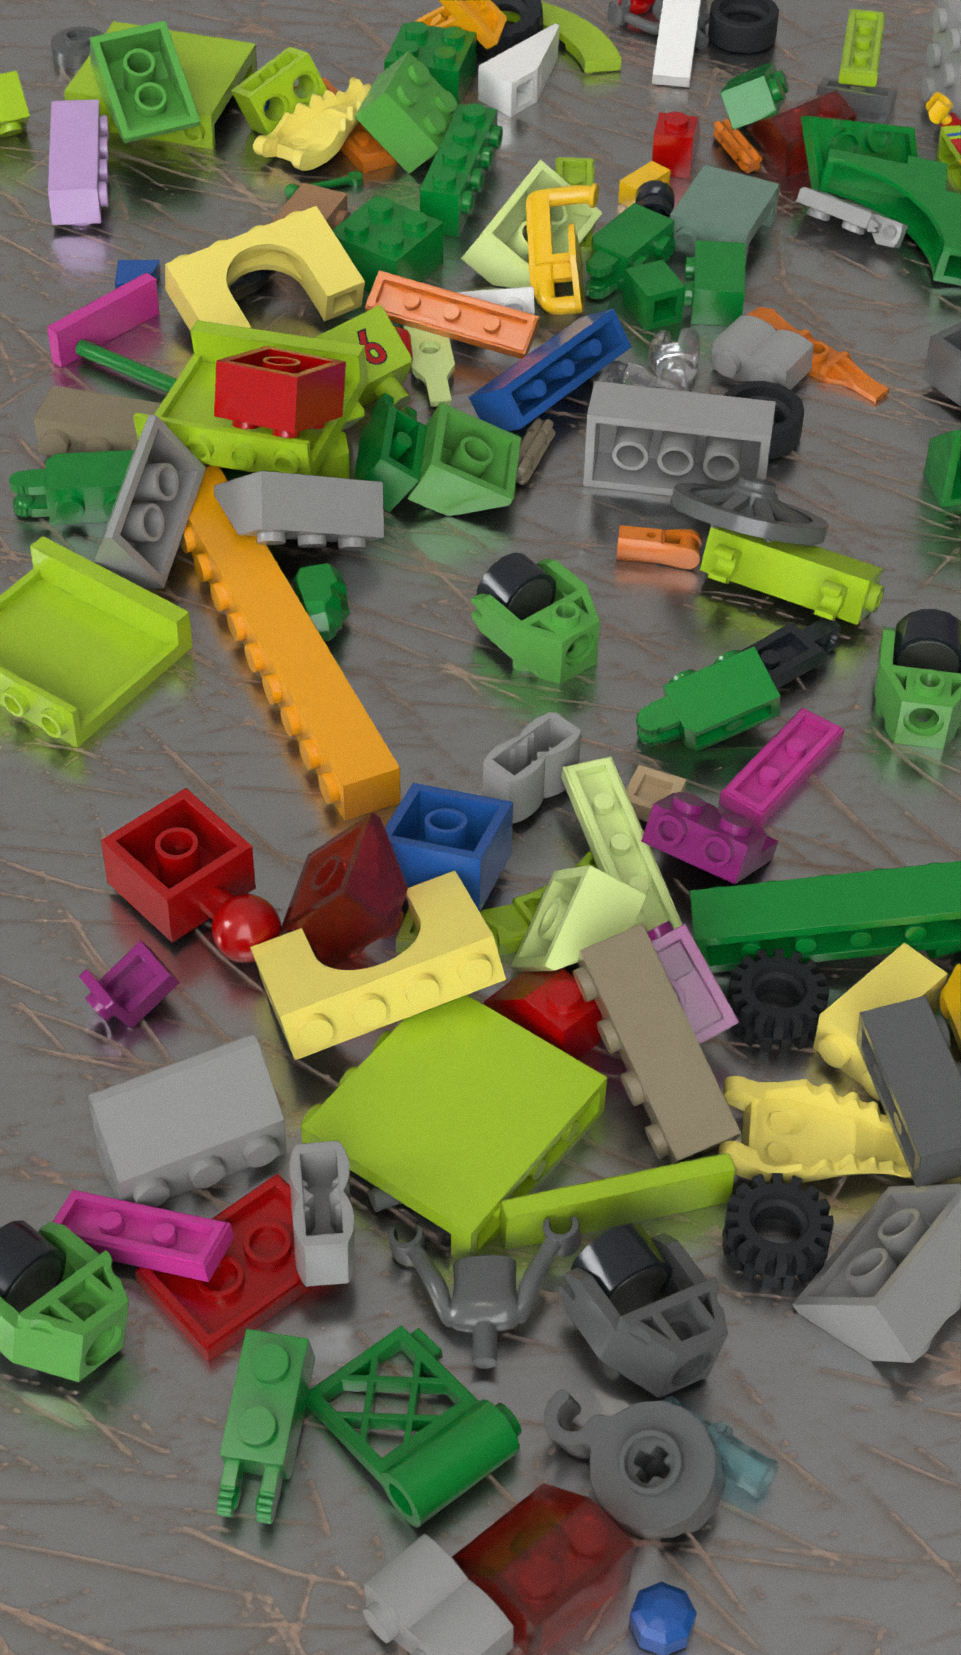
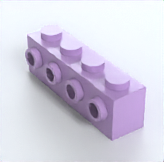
(78, 162)

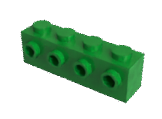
(461, 166)

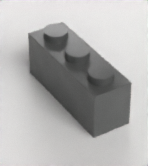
(916, 1084)

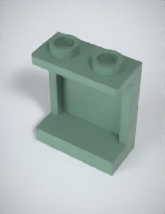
(723, 209)

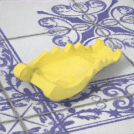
(316, 131)
(809, 1132)

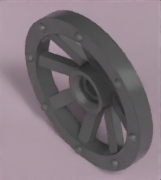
(750, 509)

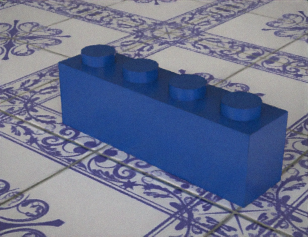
(551, 371)

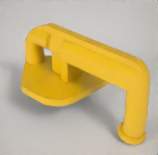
(553, 268)

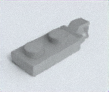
(855, 217)

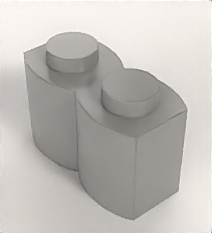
(759, 352)
(532, 764)
(322, 1213)
(433, 1606)

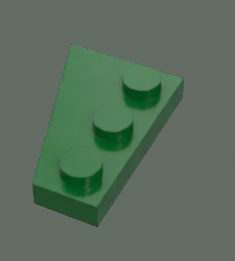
(862, 138)

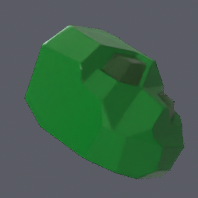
(323, 597)

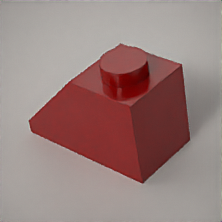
(676, 142)
(551, 1009)

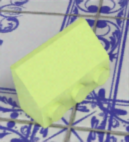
(502, 247)

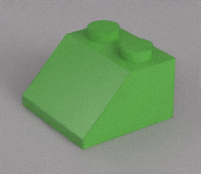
(466, 464)

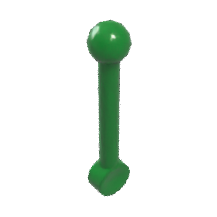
(353, 179)

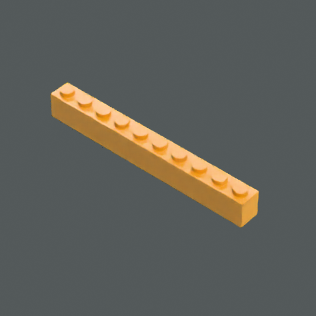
(293, 660)

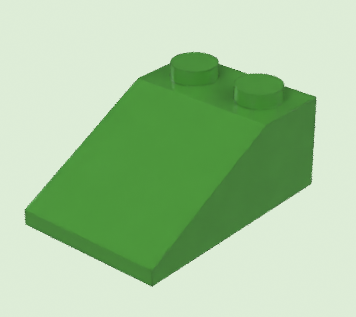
(142, 82)

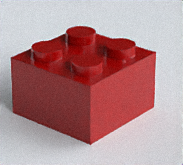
(279, 390)

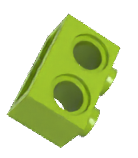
(276, 84)

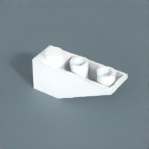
(520, 73)

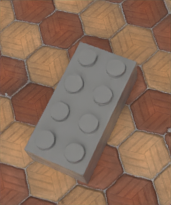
(667, 437)

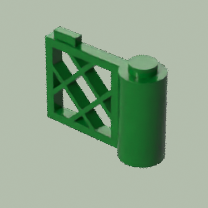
(447, 1451)

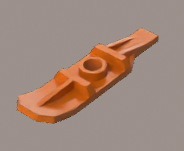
(827, 363)

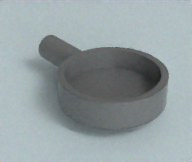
(72, 46)

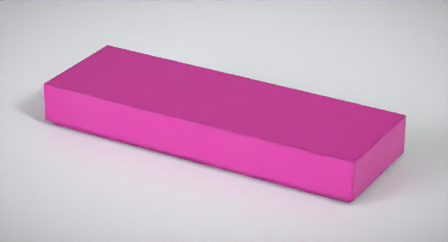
(104, 318)
(781, 767)
(147, 1234)

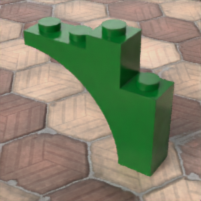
(909, 194)

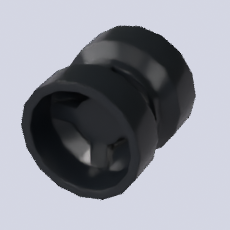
(656, 196)

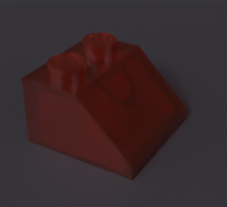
(783, 135)
(348, 893)
(549, 1564)

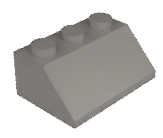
(151, 508)
(304, 509)
(188, 1124)
(892, 1275)

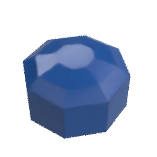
(662, 1618)

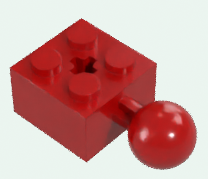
(188, 867)

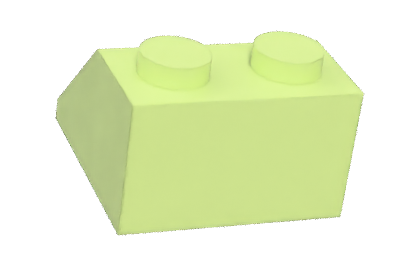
(574, 913)

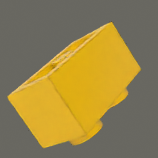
(631, 183)

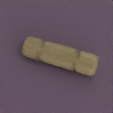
(533, 448)

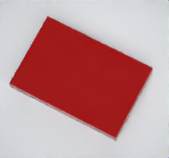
(250, 1282)

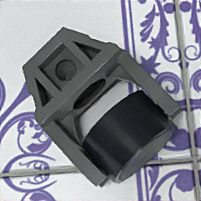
(651, 1344)

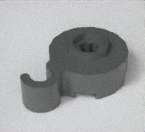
(624, 1447)

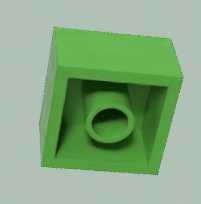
(407, 112)

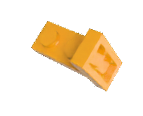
(470, 15)

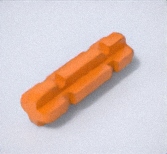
(737, 146)

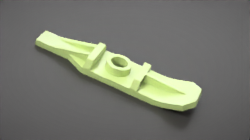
(432, 364)

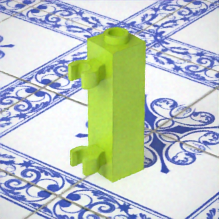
(797, 573)

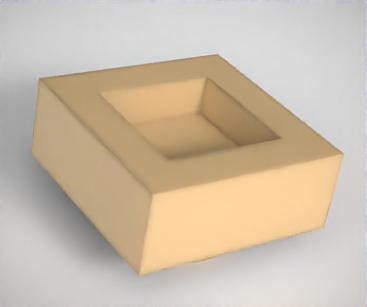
(650, 786)

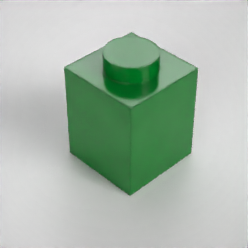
(654, 295)

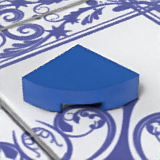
(131, 269)

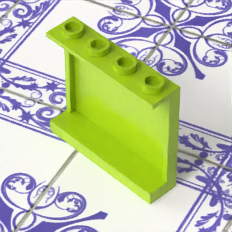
(211, 71)
(213, 440)
(82, 642)
(459, 1116)

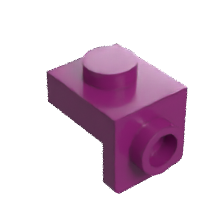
(130, 986)

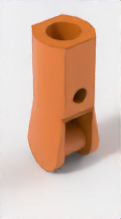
(659, 546)

